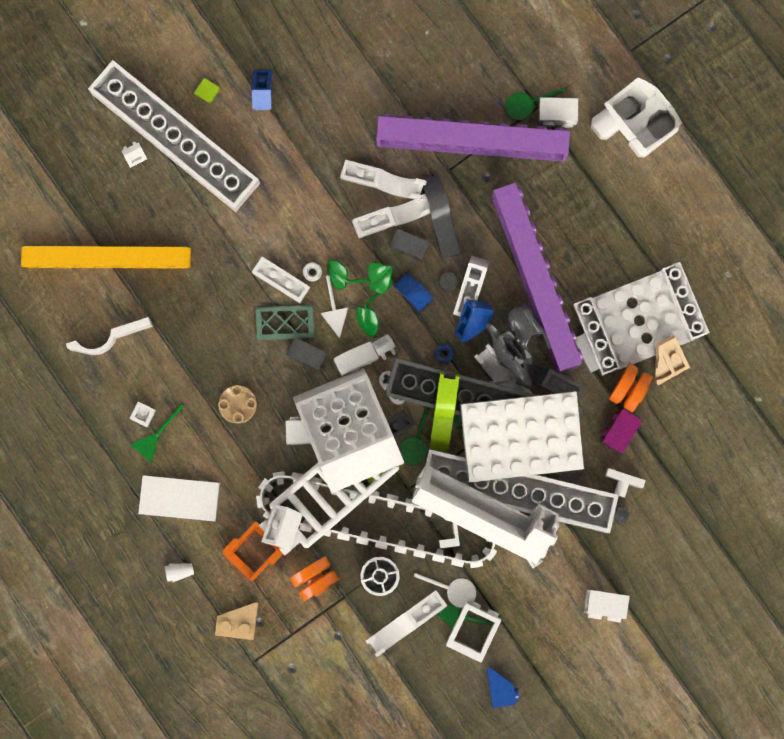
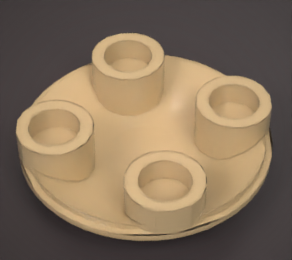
(237, 404)

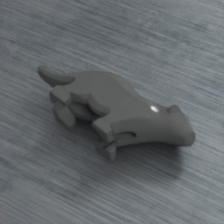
(510, 355)

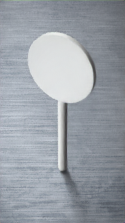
(458, 591)

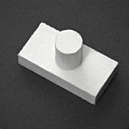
(624, 481)

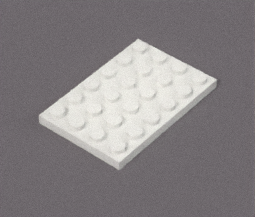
(522, 436)

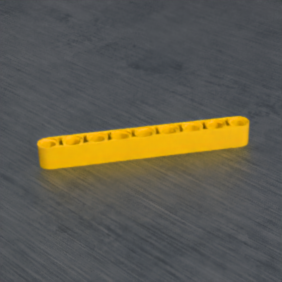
(105, 257)

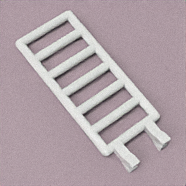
(334, 517)

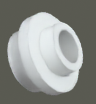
(308, 267)

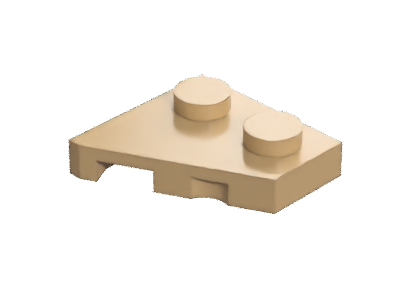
(669, 360)
(238, 623)

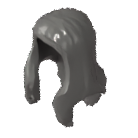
(524, 327)

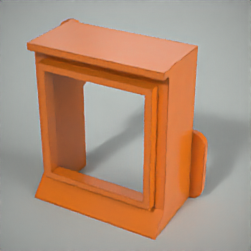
(230, 549)

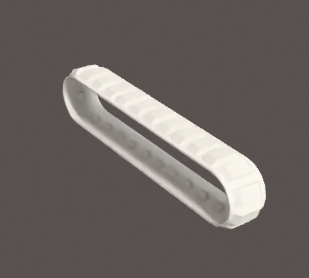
(362, 539)

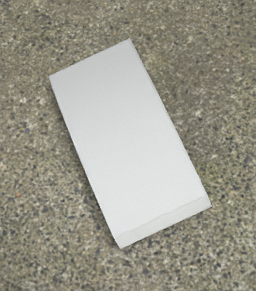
(356, 358)

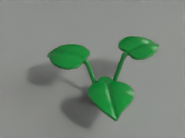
(379, 280)

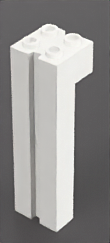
(487, 517)

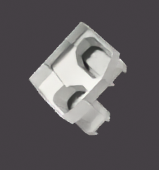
(640, 115)

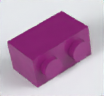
(621, 431)

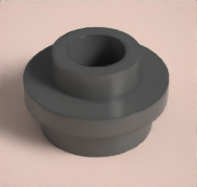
(621, 515)

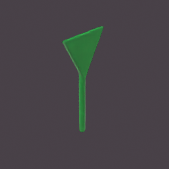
(147, 445)

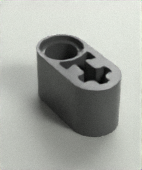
(409, 245)
(306, 354)

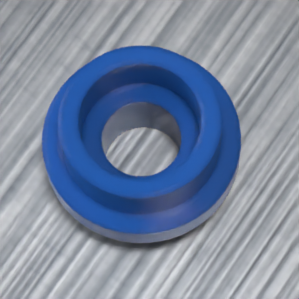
(439, 349)

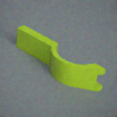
(444, 413)

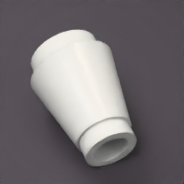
(178, 571)

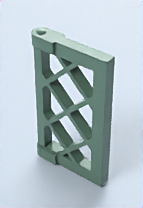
(276, 336)

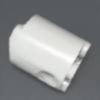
(379, 576)

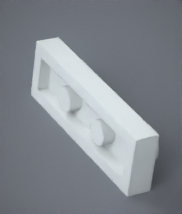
(281, 280)

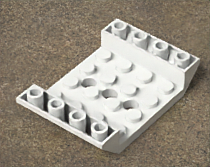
(663, 302)
(354, 449)

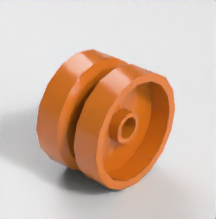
(633, 389)
(315, 580)

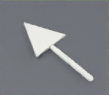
(335, 317)

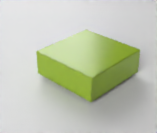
(207, 91)

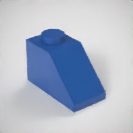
(262, 90)
(413, 292)
(473, 319)
(501, 690)

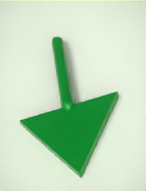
(451, 613)

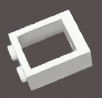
(465, 649)

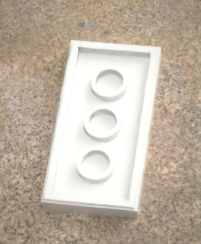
(179, 498)

